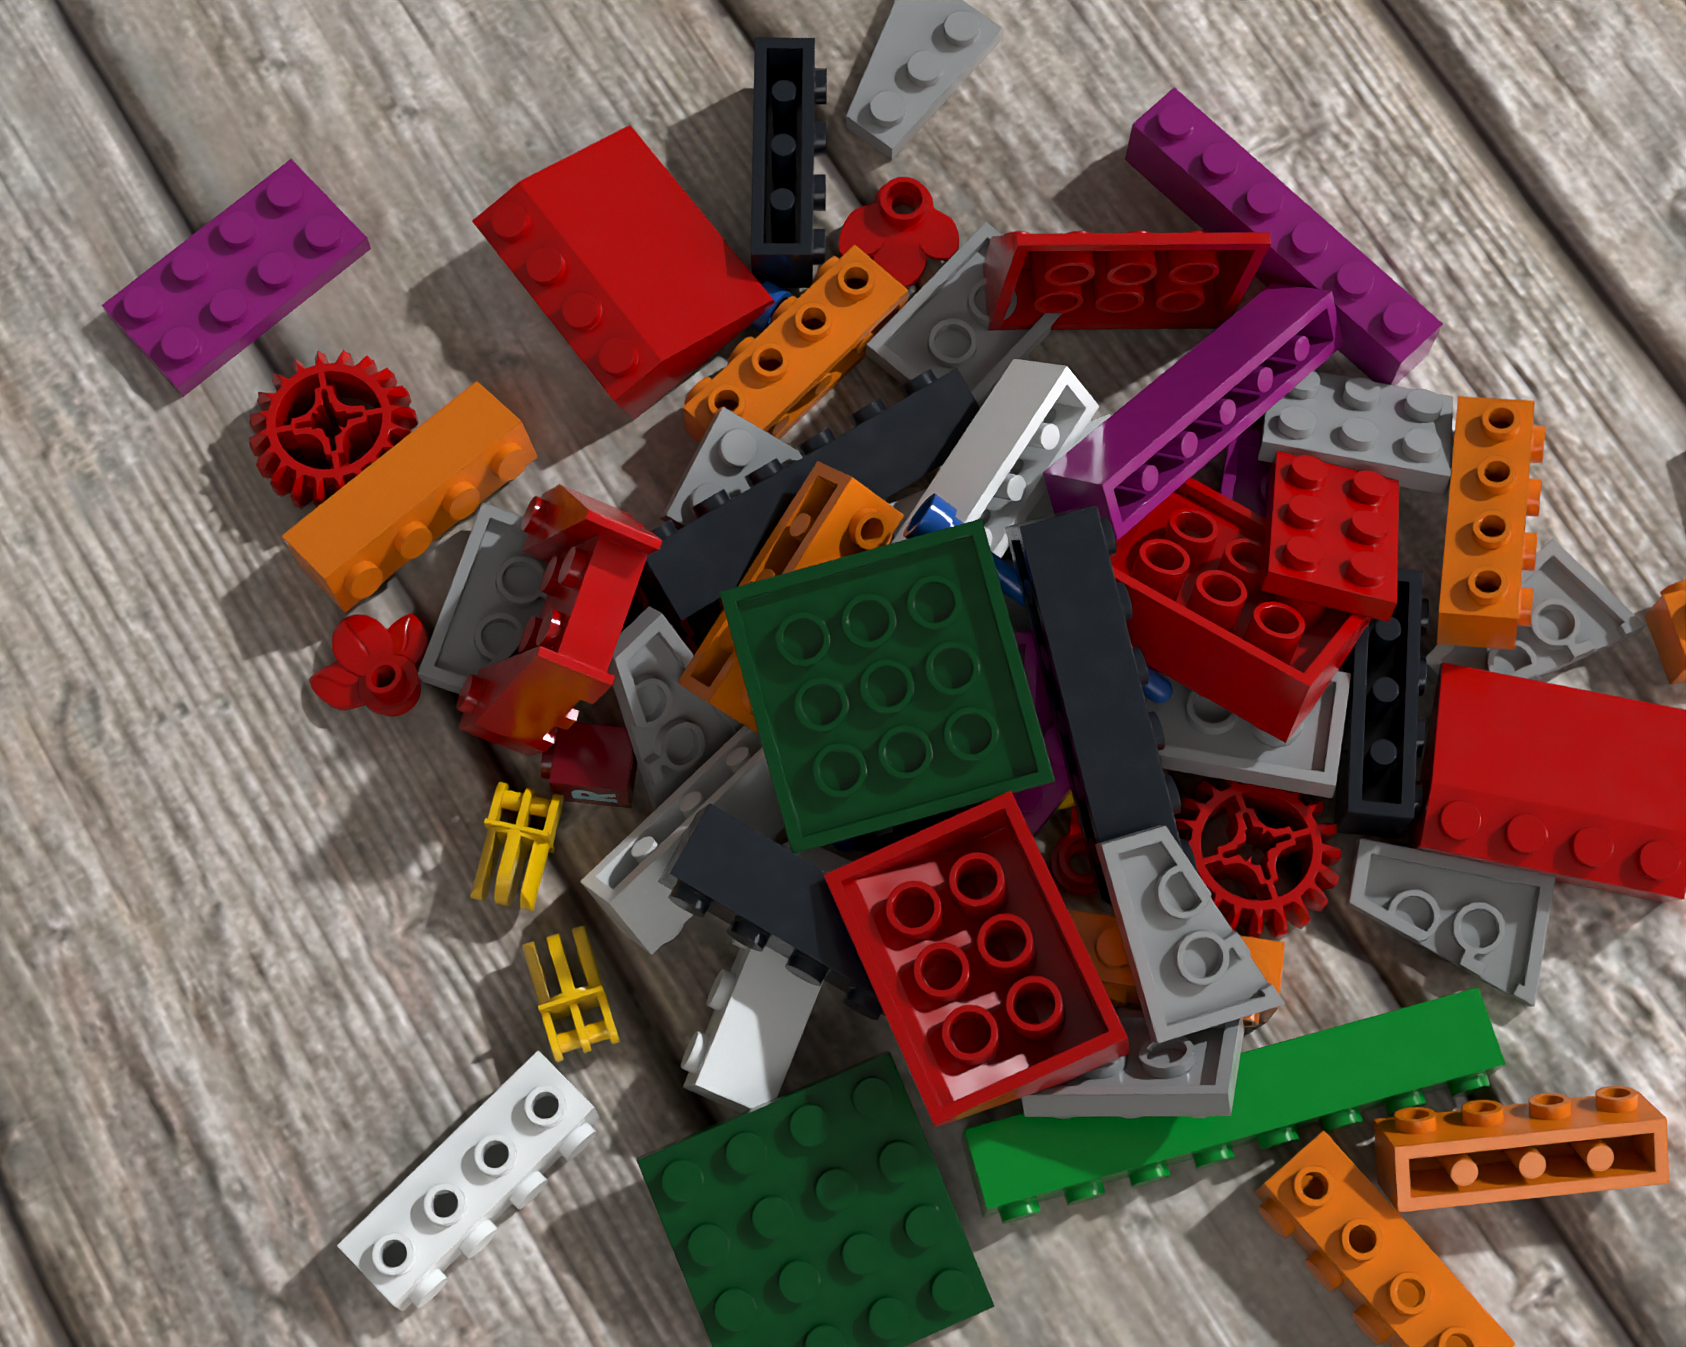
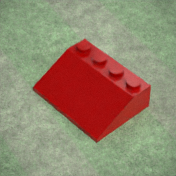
(624, 267)
(1120, 278)
(1210, 626)
(1556, 783)
(977, 962)

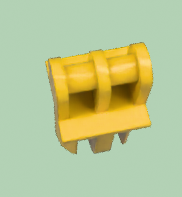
(517, 841)
(572, 999)

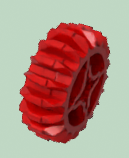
(285, 434)
(1299, 834)

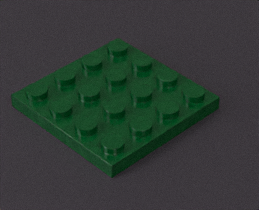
(887, 686)
(817, 1220)

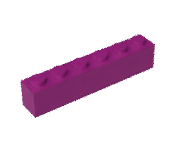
(1231, 192)
(1197, 406)

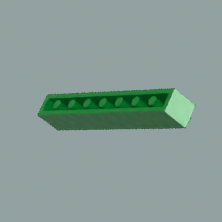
(1277, 1091)

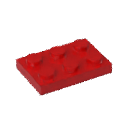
(1331, 536)

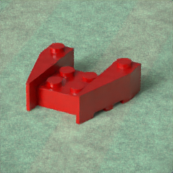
(565, 652)

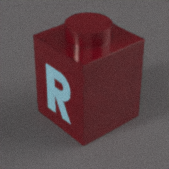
(592, 765)

